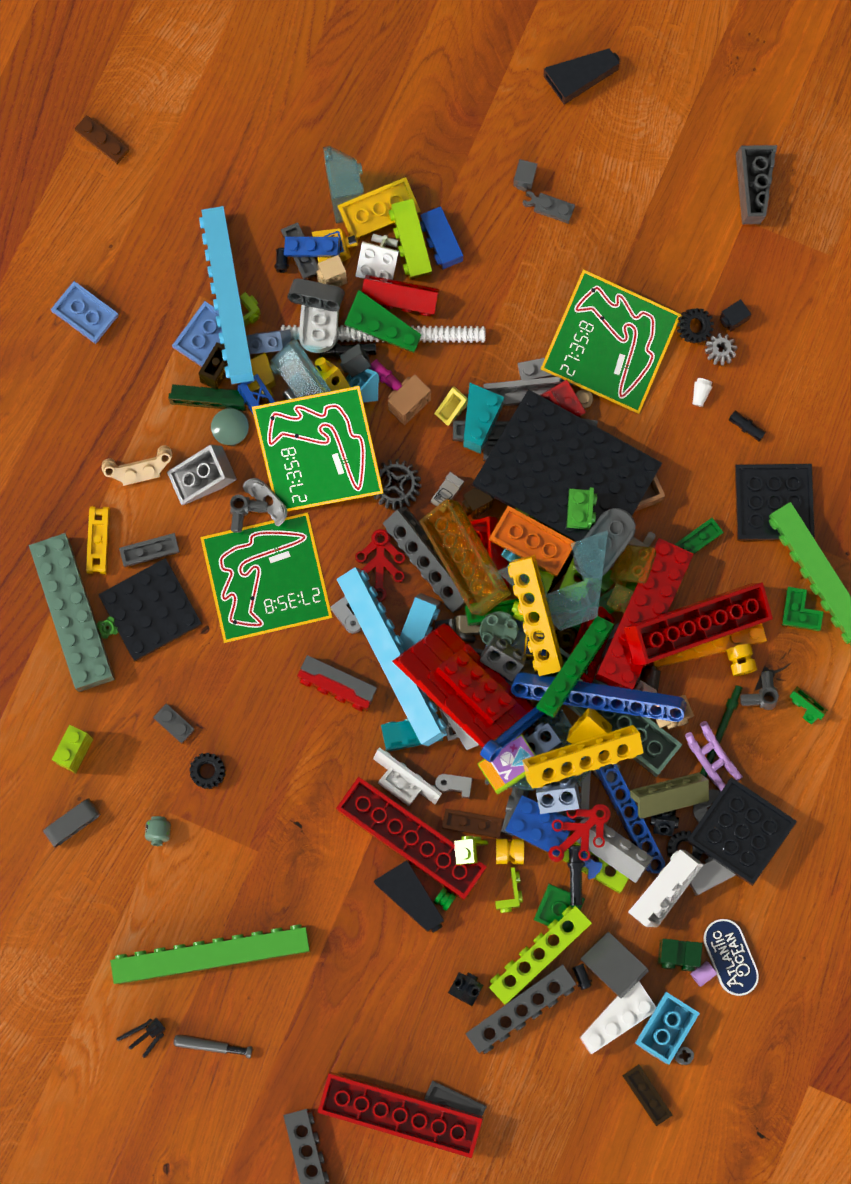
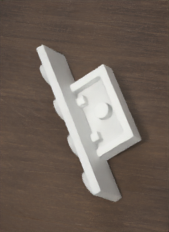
(402, 781)

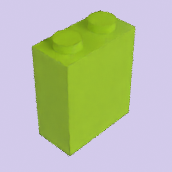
(72, 749)

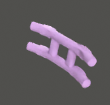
(723, 758)

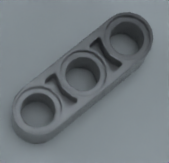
(316, 294)
(71, 822)

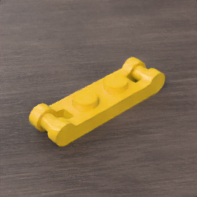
(97, 540)

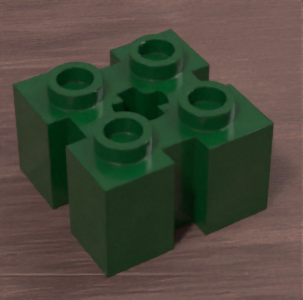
(679, 953)

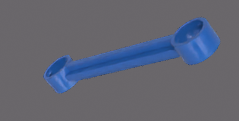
(493, 748)

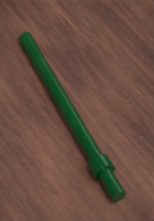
(731, 705)

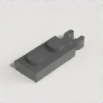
(550, 206)

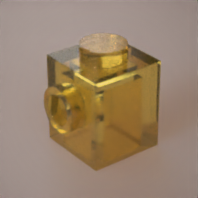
(619, 598)

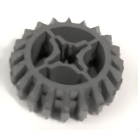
(402, 480)

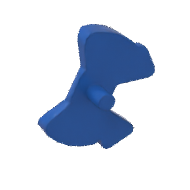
(593, 867)

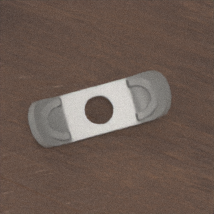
(259, 491)

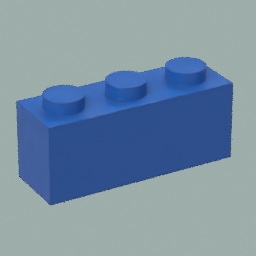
(440, 238)

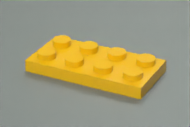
(371, 211)

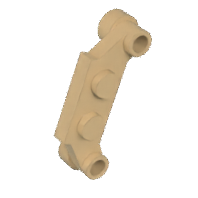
(139, 470)

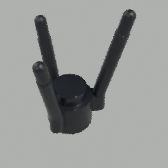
(154, 1028)

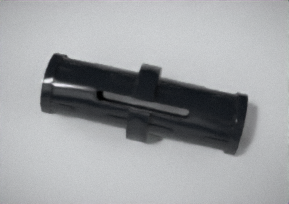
(747, 426)

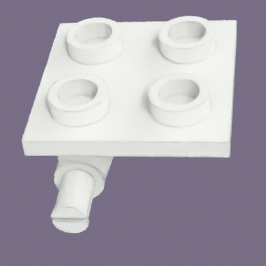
(376, 259)

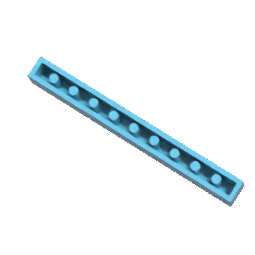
(227, 295)
(387, 647)

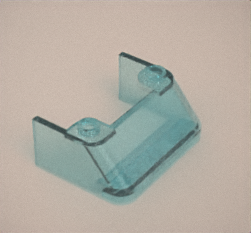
(343, 178)
(298, 371)

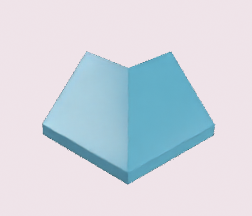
(368, 382)

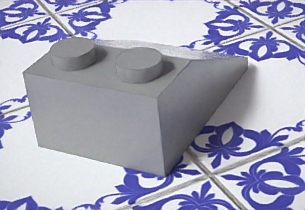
(201, 474)

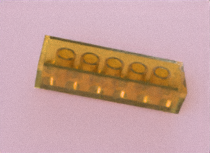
(464, 557)

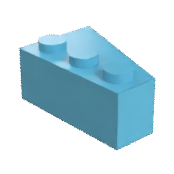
(419, 620)

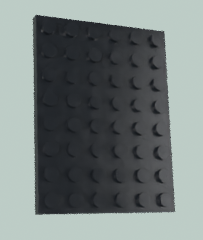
(554, 451)

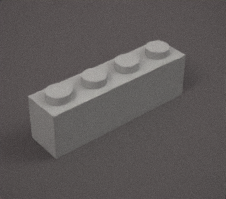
(619, 852)
(709, 876)

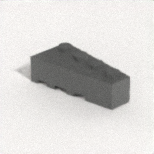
(754, 180)

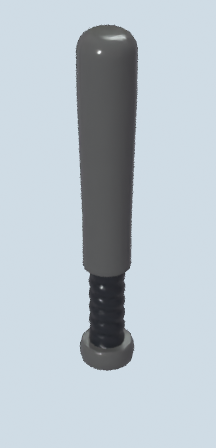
(208, 1045)

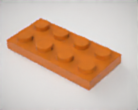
(528, 538)

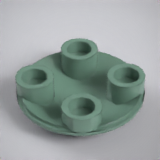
(229, 427)
(499, 624)

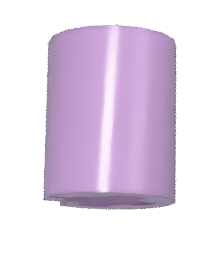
(703, 974)

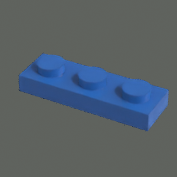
(312, 246)

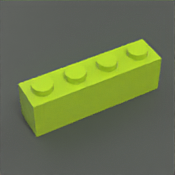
(411, 239)

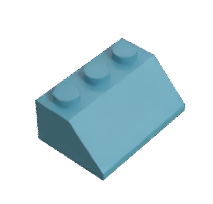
(667, 1028)

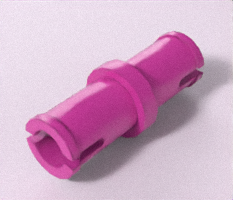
(386, 375)

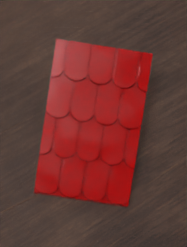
(420, 666)

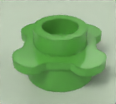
(105, 633)

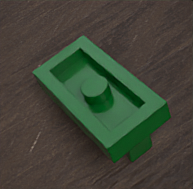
(814, 709)

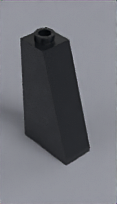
(580, 74)
(408, 893)

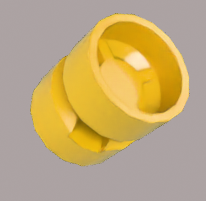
(740, 653)
(509, 851)

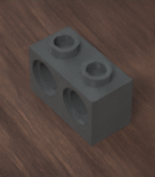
(500, 661)

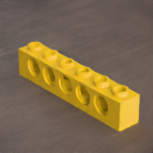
(529, 566)
(573, 753)

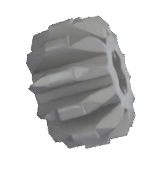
(726, 354)

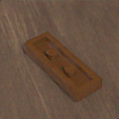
(101, 139)
(472, 823)

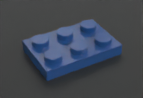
(536, 827)

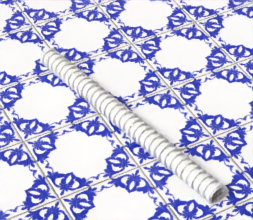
(427, 334)

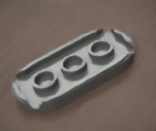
(620, 530)

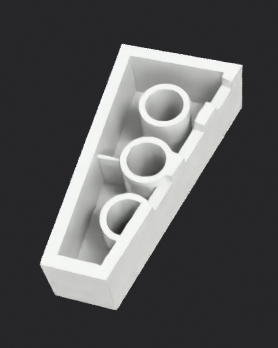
(666, 889)
(618, 1018)

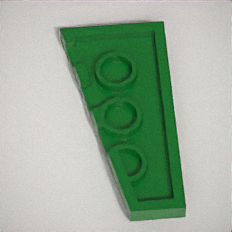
(379, 323)

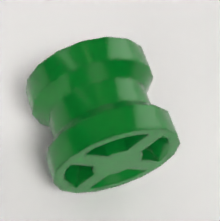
(445, 898)

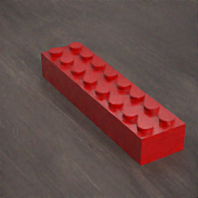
(646, 602)
(698, 623)
(409, 837)
(400, 1114)

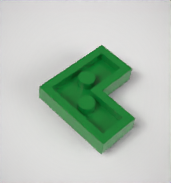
(796, 614)

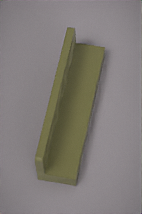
(671, 795)

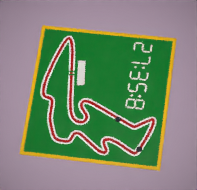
(610, 341)
(318, 449)
(266, 578)

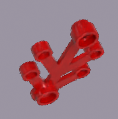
(380, 560)
(581, 831)

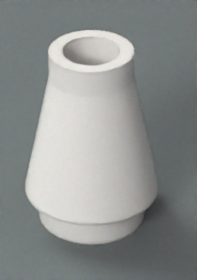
(701, 391)

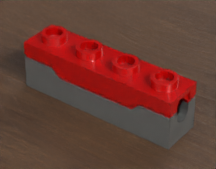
(337, 683)

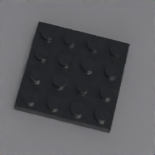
(766, 489)
(150, 609)
(741, 831)

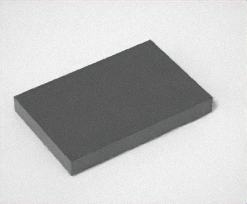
(614, 965)
(445, 1096)

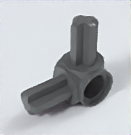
(238, 514)
(767, 690)

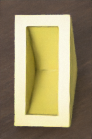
(451, 406)

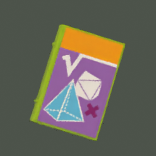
(508, 766)

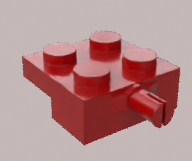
(565, 397)

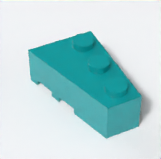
(481, 416)
(400, 735)

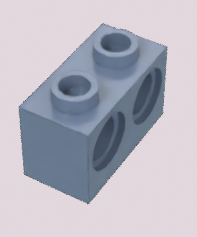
(268, 341)
(542, 747)
(559, 800)

